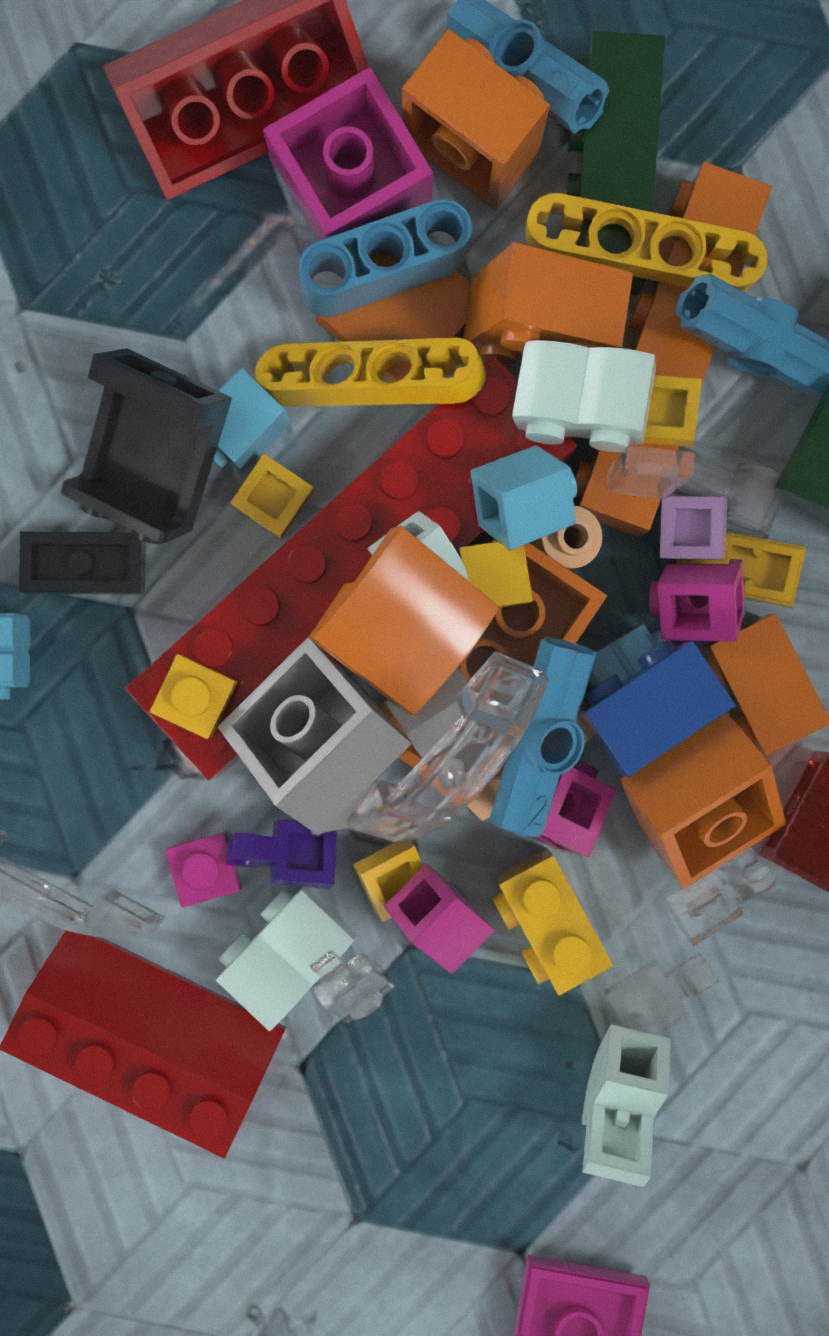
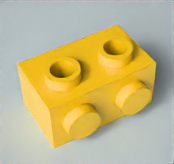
(555, 924)

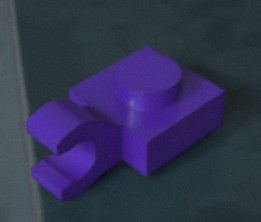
(291, 853)

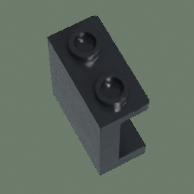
(148, 446)

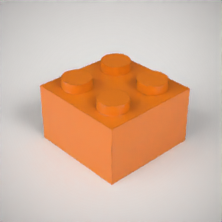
(474, 118)
(547, 298)
(705, 800)

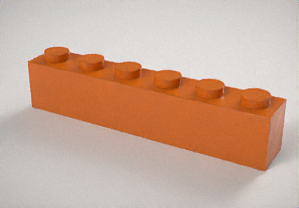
(715, 199)

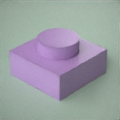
(693, 528)

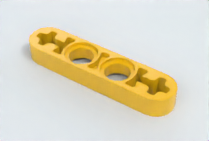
(646, 233)
(370, 362)

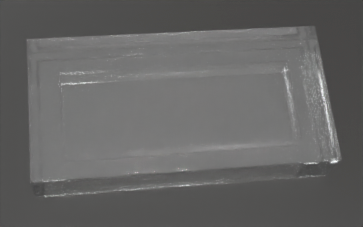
(649, 471)

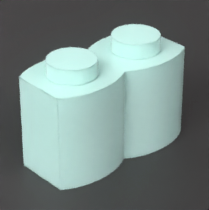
(584, 394)
(274, 967)

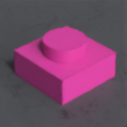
(201, 869)

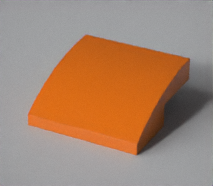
(419, 313)
(404, 621)

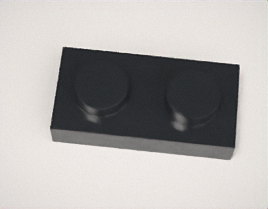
(81, 563)

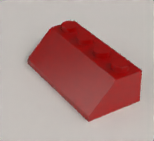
(219, 82)
(143, 1040)

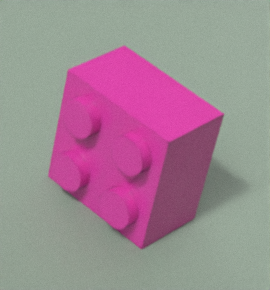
(349, 158)

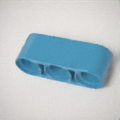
(400, 234)

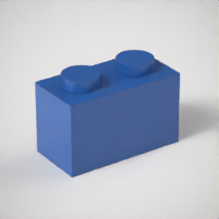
(655, 706)

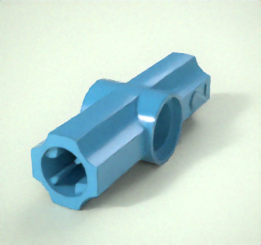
(519, 49)
(756, 334)
(549, 743)

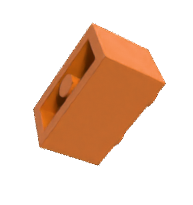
(767, 685)

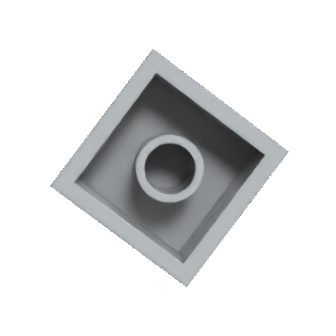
(313, 737)

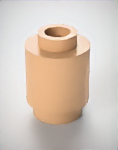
(584, 541)

